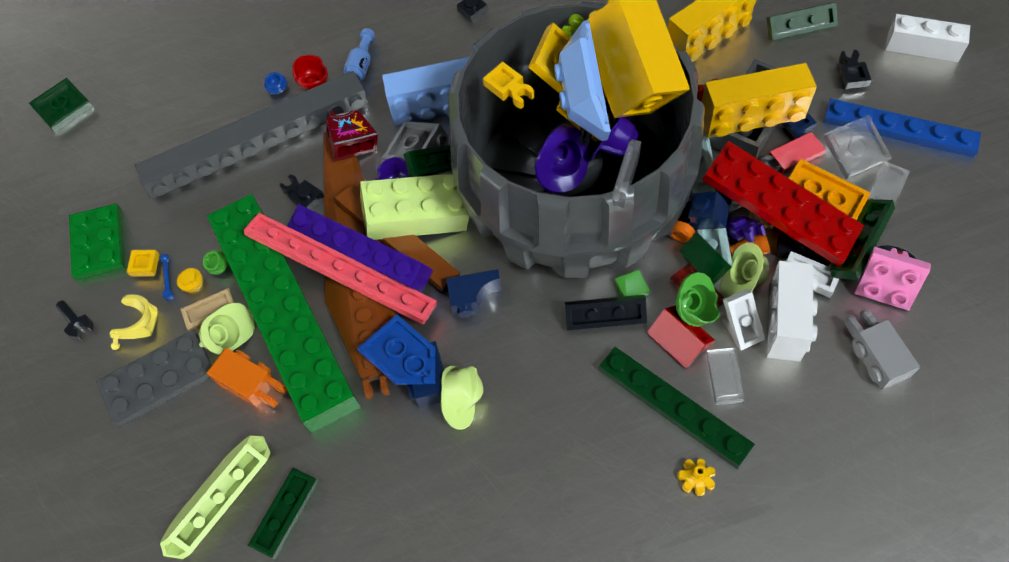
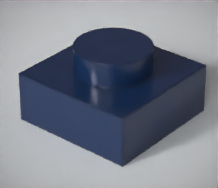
(800, 127)

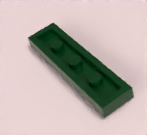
(874, 218)

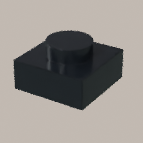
(472, 9)

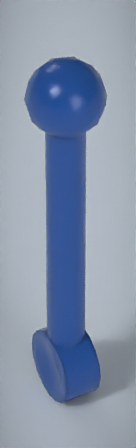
(167, 294)

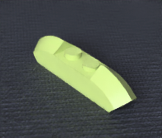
(214, 497)

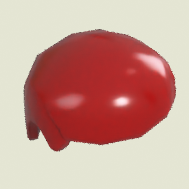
(309, 71)

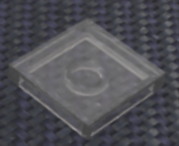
(857, 147)

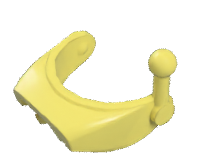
(143, 327)

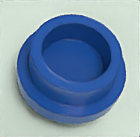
(275, 83)

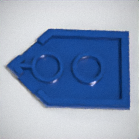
(401, 353)

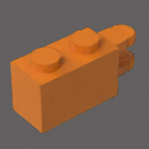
(244, 378)

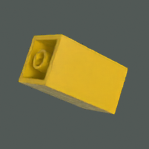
(635, 57)

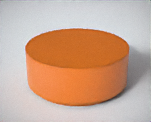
(682, 232)

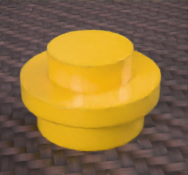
(190, 280)

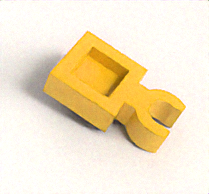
(507, 82)

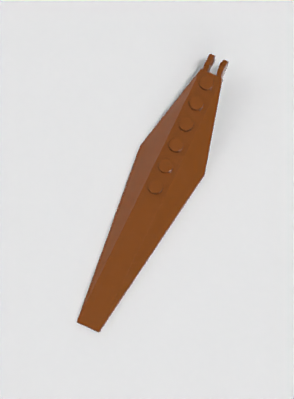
(352, 312)

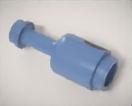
(359, 58)

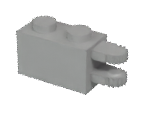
(881, 350)

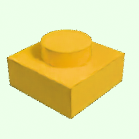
(143, 263)

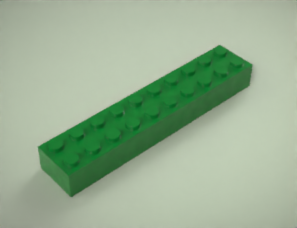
(284, 319)

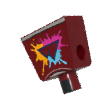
(349, 134)

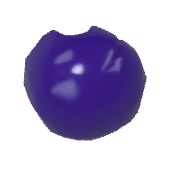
(392, 168)

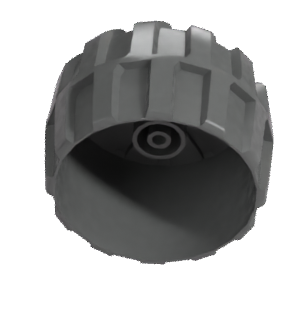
(499, 144)

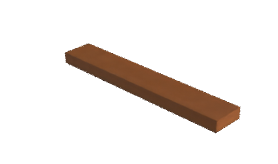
(409, 245)

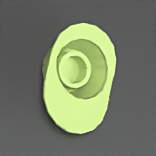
(748, 270)
(227, 328)
(459, 394)

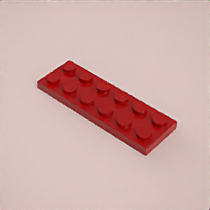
(783, 203)

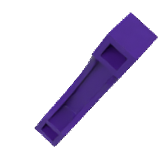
(361, 248)

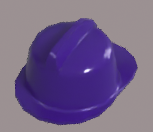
(621, 133)

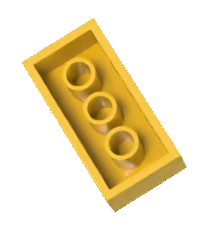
(707, 23)
(757, 100)

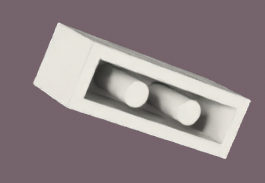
(928, 38)

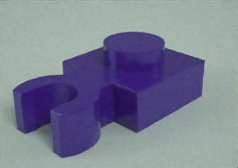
(744, 227)

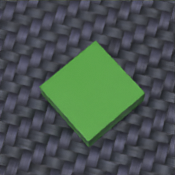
(632, 284)

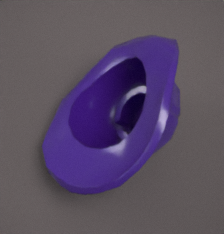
(562, 160)

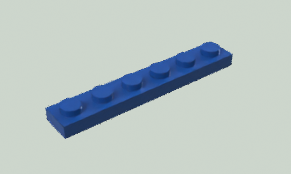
(907, 128)

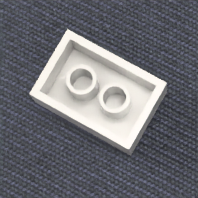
(791, 311)

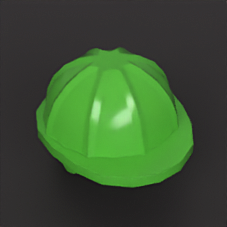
(697, 300)

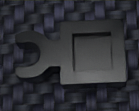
(853, 73)
(303, 193)

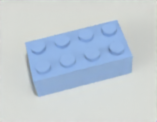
(421, 91)

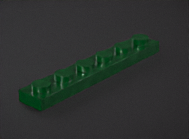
(676, 407)

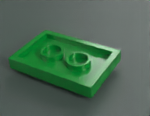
(96, 242)

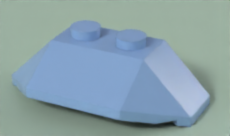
(582, 84)

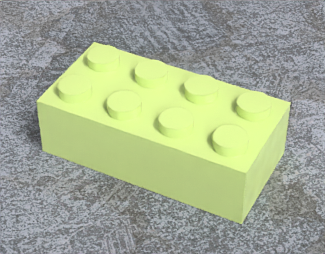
(412, 206)

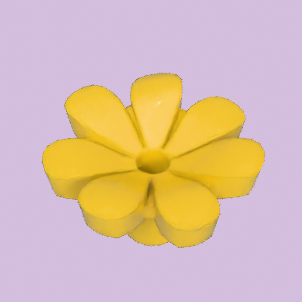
(696, 476)

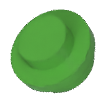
(215, 262)

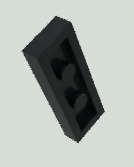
(606, 312)

